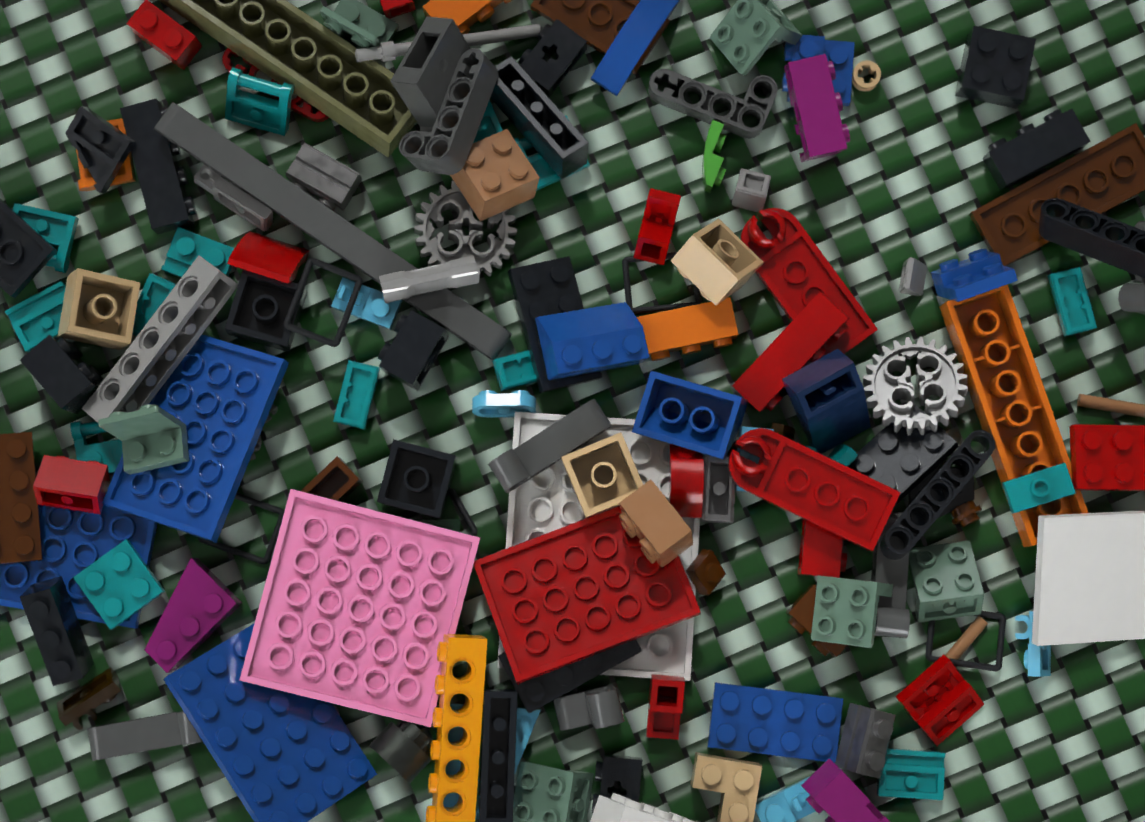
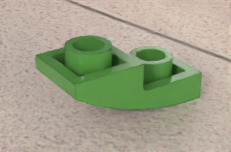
(711, 163)

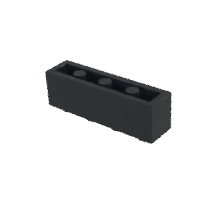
(539, 119)
(158, 168)
(497, 755)

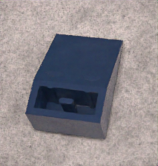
(828, 400)

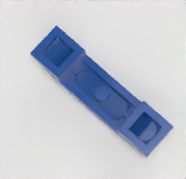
(632, 43)

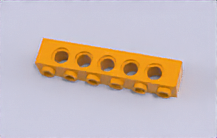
(469, 717)

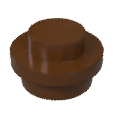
(966, 514)

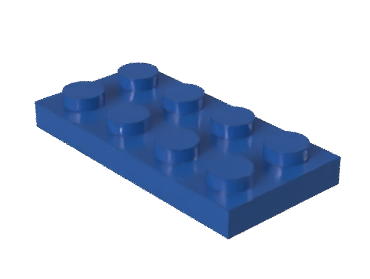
(775, 722)

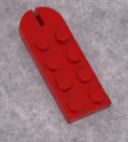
(798, 271)
(1107, 457)
(813, 486)

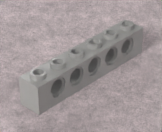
(163, 341)

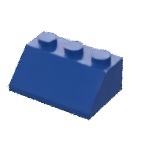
(591, 340)
(689, 415)

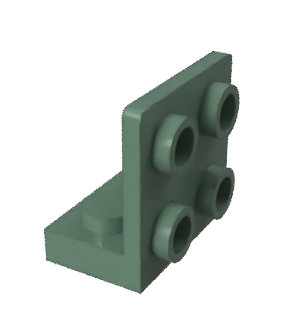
(359, 24)
(750, 31)
(148, 438)
(946, 581)
(847, 610)
(551, 794)

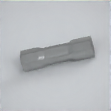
(406, 284)

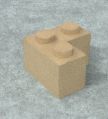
(734, 779)

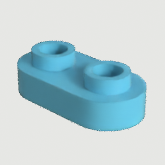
(492, 404)

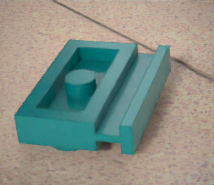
(186, 248)
(38, 316)
(912, 774)

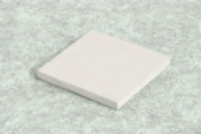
(1089, 578)

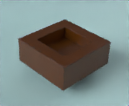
(705, 572)

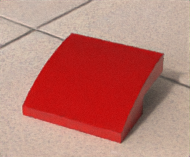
(268, 257)
(940, 700)

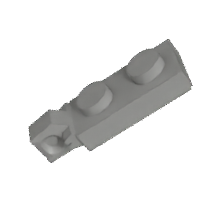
(234, 198)

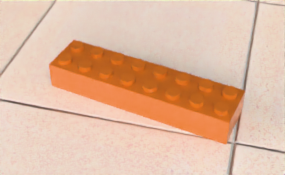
(1009, 397)

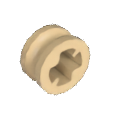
(873, 69)

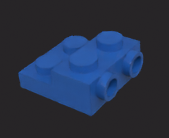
(838, 52)
(972, 276)

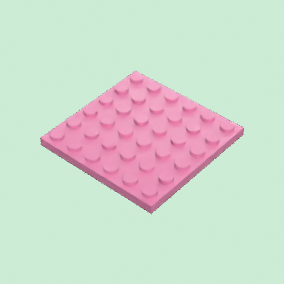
(358, 607)

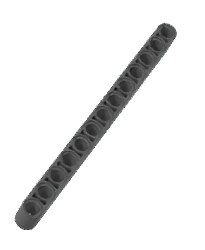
(325, 226)

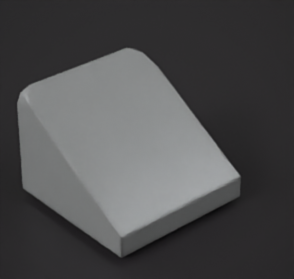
(751, 190)
(913, 277)

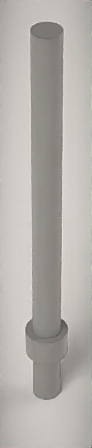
(389, 51)

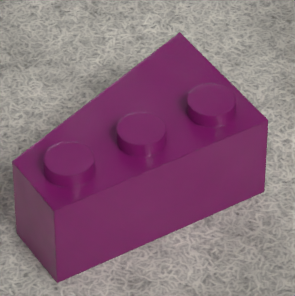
(816, 107)
(191, 616)
(839, 797)

